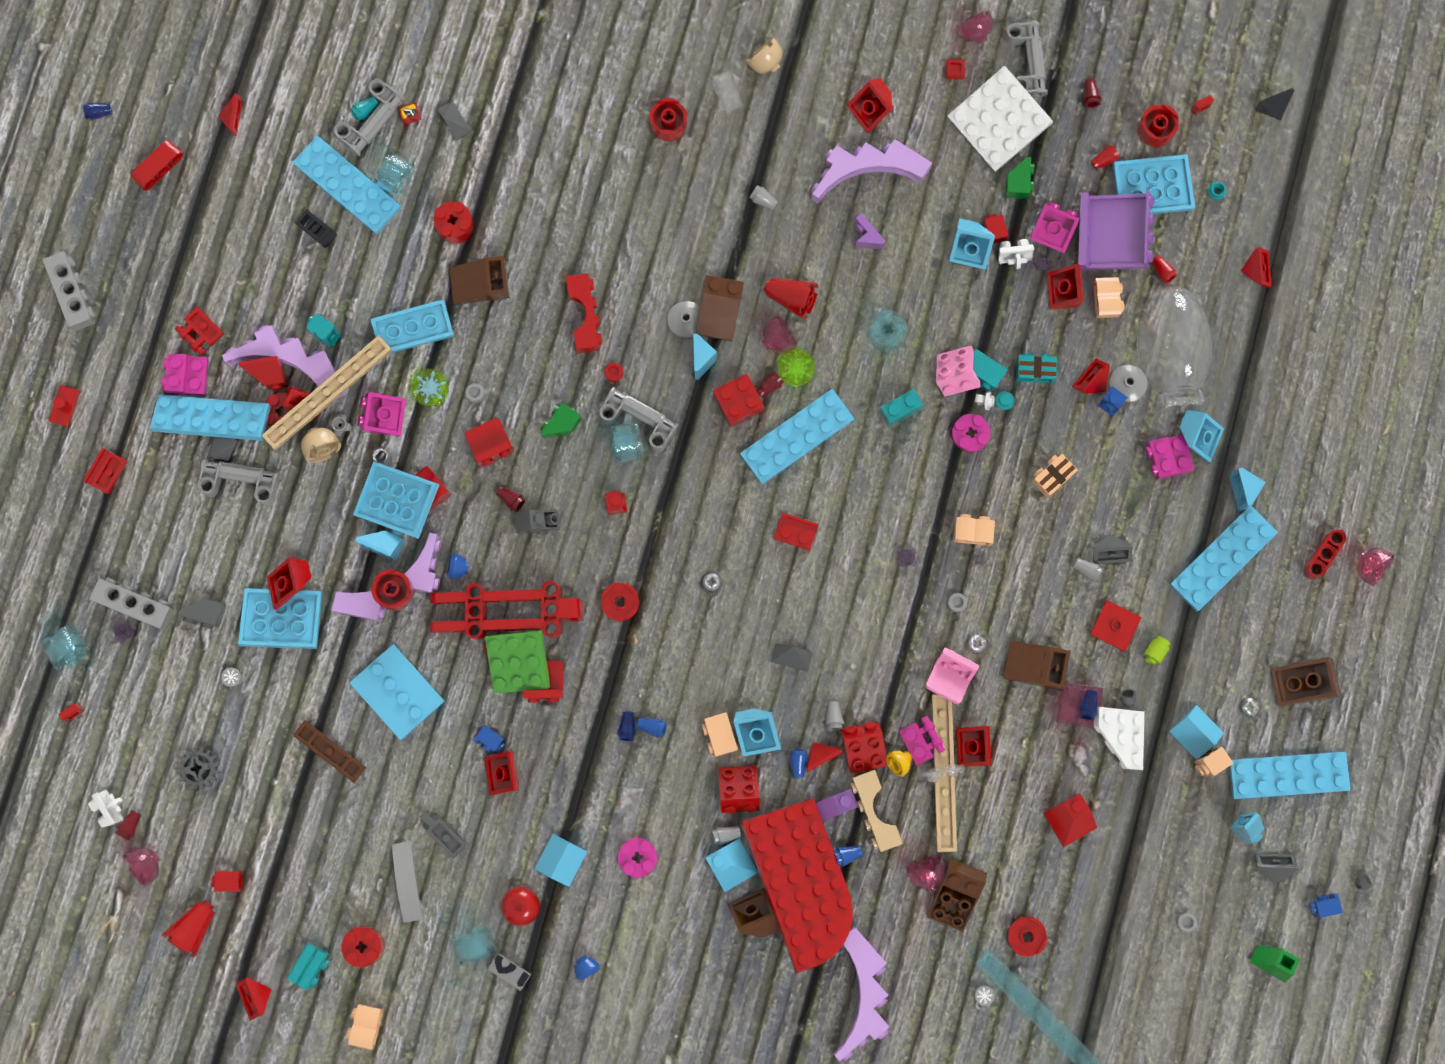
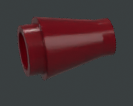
(1091, 94)
(770, 384)
(510, 498)
(128, 825)

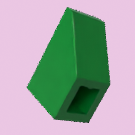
(1019, 180)
(562, 422)
(1275, 962)

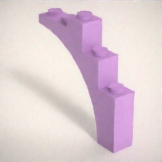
(867, 159)
(292, 352)
(423, 580)
(871, 994)

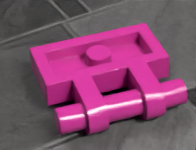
(917, 744)

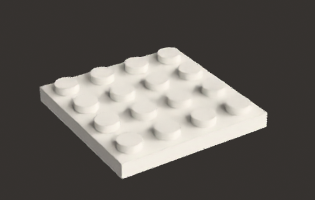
(1000, 119)

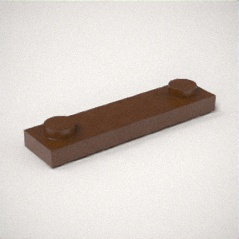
(329, 751)

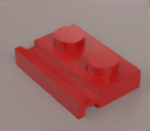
(105, 471)
(796, 531)

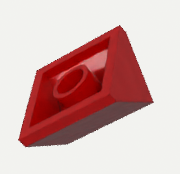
(1065, 287)
(974, 746)
(501, 773)

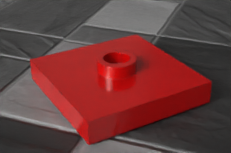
(1115, 626)

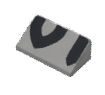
(509, 971)

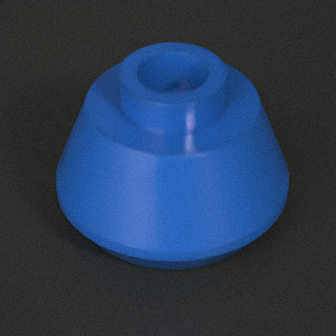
(457, 566)
(585, 967)

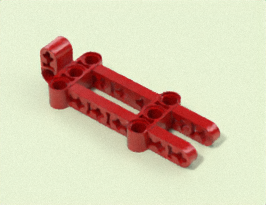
(566, 609)

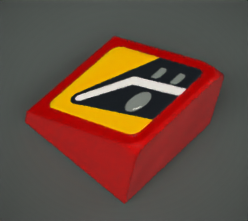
(409, 113)

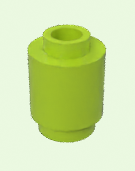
(1157, 650)

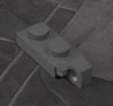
(443, 834)

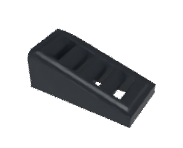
(324, 237)

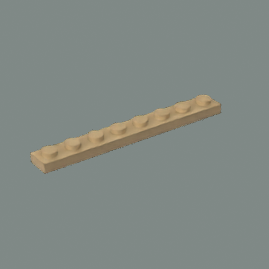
(327, 392)
(945, 788)

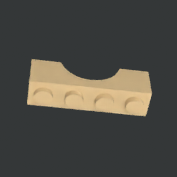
(884, 835)

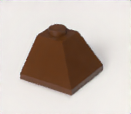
(754, 914)

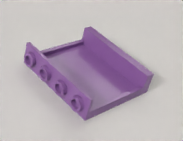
(1115, 231)

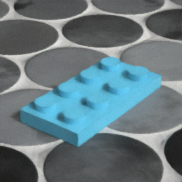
(414, 326)

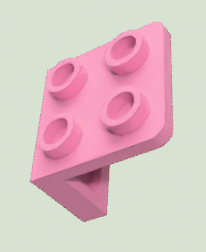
(956, 371)
(951, 676)

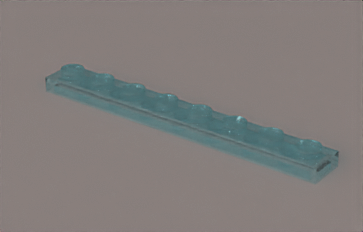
(1034, 1009)

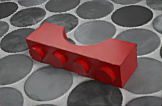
(586, 335)

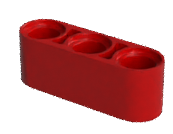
(156, 165)
(1331, 548)

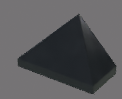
(1275, 105)

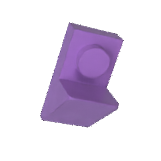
(871, 237)
(836, 805)

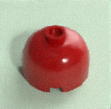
(520, 906)

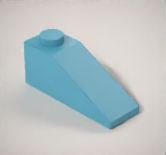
(1248, 827)

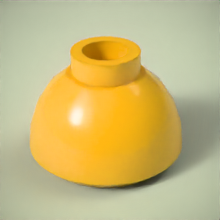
(899, 762)

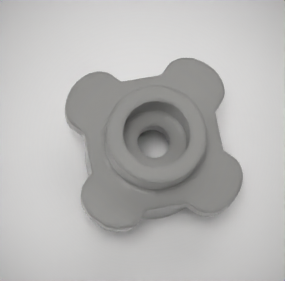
(341, 419)

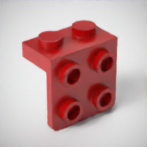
(489, 442)
(556, 689)
(864, 747)
(739, 789)

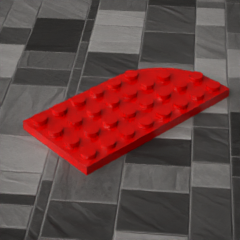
(801, 882)

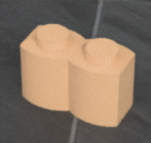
(1107, 297)
(974, 531)
(365, 1026)

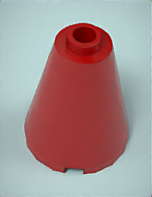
(792, 295)
(191, 928)

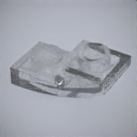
(727, 91)
(938, 772)

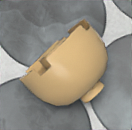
(766, 57)
(319, 444)

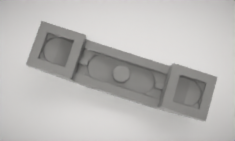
(406, 881)

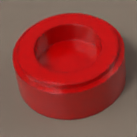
(613, 372)

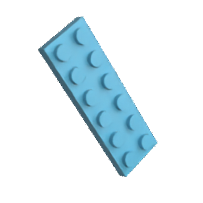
(347, 185)
(210, 417)
(797, 436)
(1223, 558)
(1289, 775)

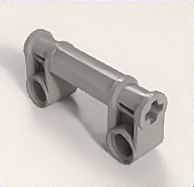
(1029, 36)
(357, 140)
(663, 427)
(213, 473)

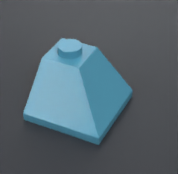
(971, 244)
(1201, 433)
(383, 543)
(756, 732)
(731, 865)

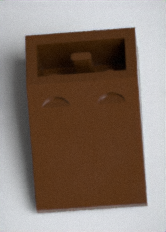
(480, 281)
(1037, 665)
(957, 895)

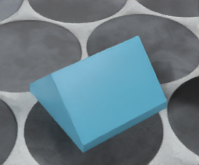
(704, 356)
(1245, 487)
(1196, 732)
(561, 860)

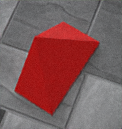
(231, 114)
(1258, 267)
(1093, 378)
(821, 754)
(253, 997)

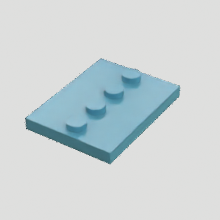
(1164, 177)
(396, 499)
(288, 627)
(397, 692)

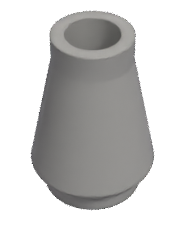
(763, 198)
(1088, 569)
(834, 718)
(723, 835)

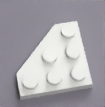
(1123, 735)

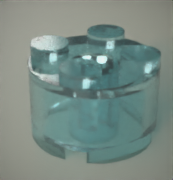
(393, 174)
(892, 340)
(625, 443)
(65, 648)
(474, 945)

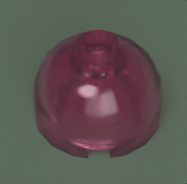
(976, 27)
(778, 337)
(1373, 564)
(142, 865)
(927, 873)

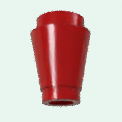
(1105, 157)
(1164, 270)

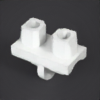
(1015, 255)
(108, 807)

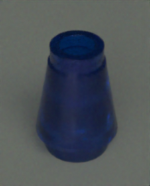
(96, 110)
(1089, 707)
(627, 727)

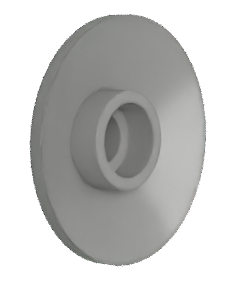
(675, 320)
(1119, 381)

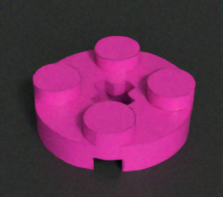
(965, 441)
(646, 864)

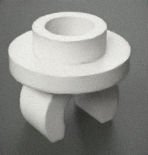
(987, 401)

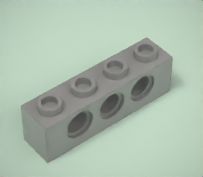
(55, 266)
(103, 595)

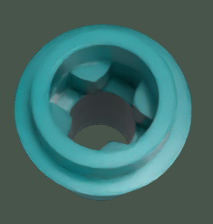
(364, 108)

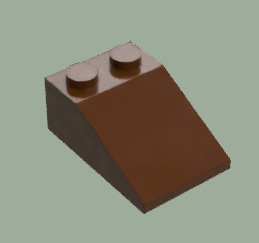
(719, 307)
(1306, 682)

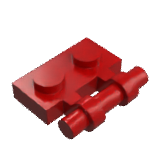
(203, 325)

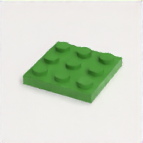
(517, 661)

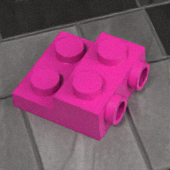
(1055, 227)
(185, 374)
(381, 414)
(1169, 457)

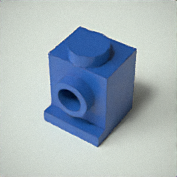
(1112, 401)
(490, 740)
(1326, 906)

